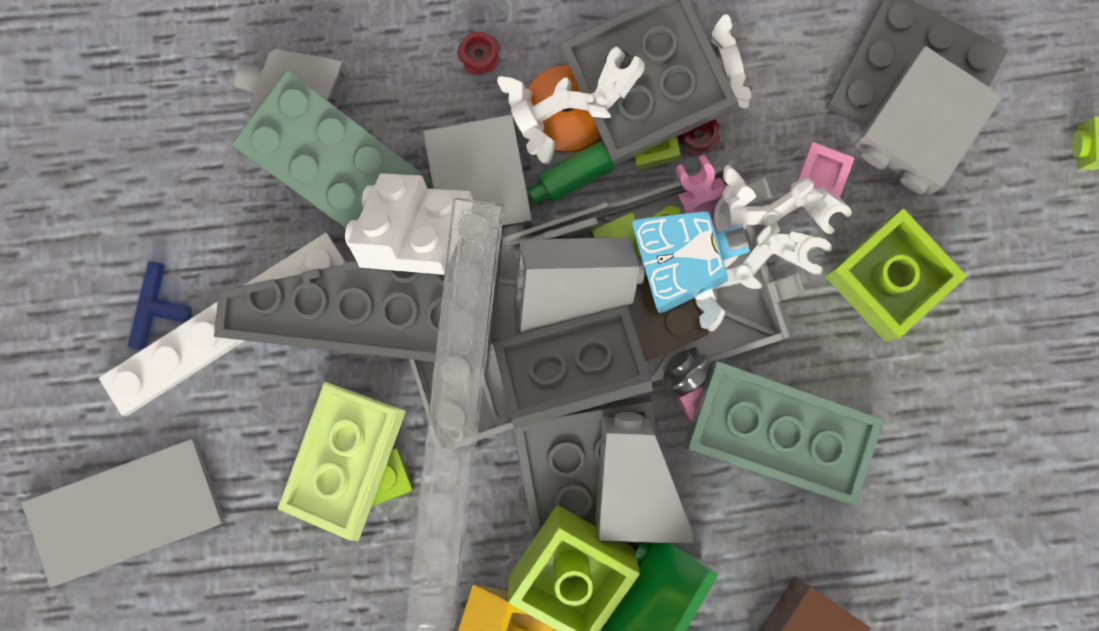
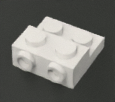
(403, 225)

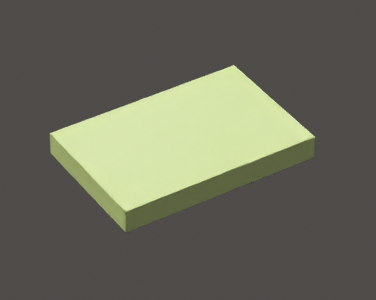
(341, 461)

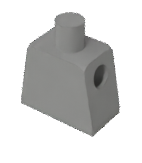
(319, 73)

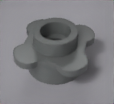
(687, 370)

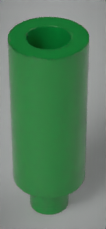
(572, 174)

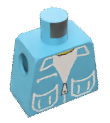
(685, 255)

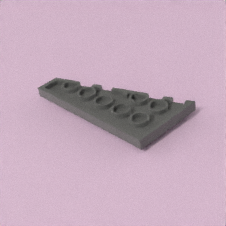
(342, 311)

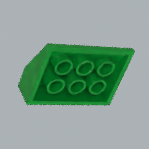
(665, 592)

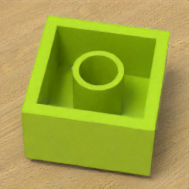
(895, 276)
(571, 575)

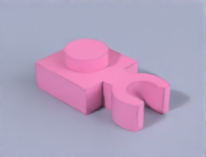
(702, 189)

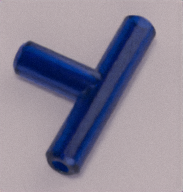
(151, 306)

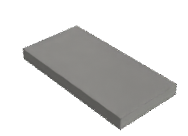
(123, 512)

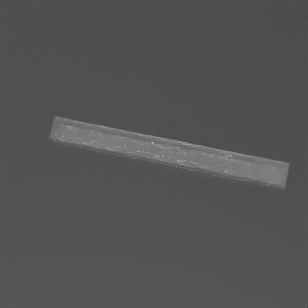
(454, 413)

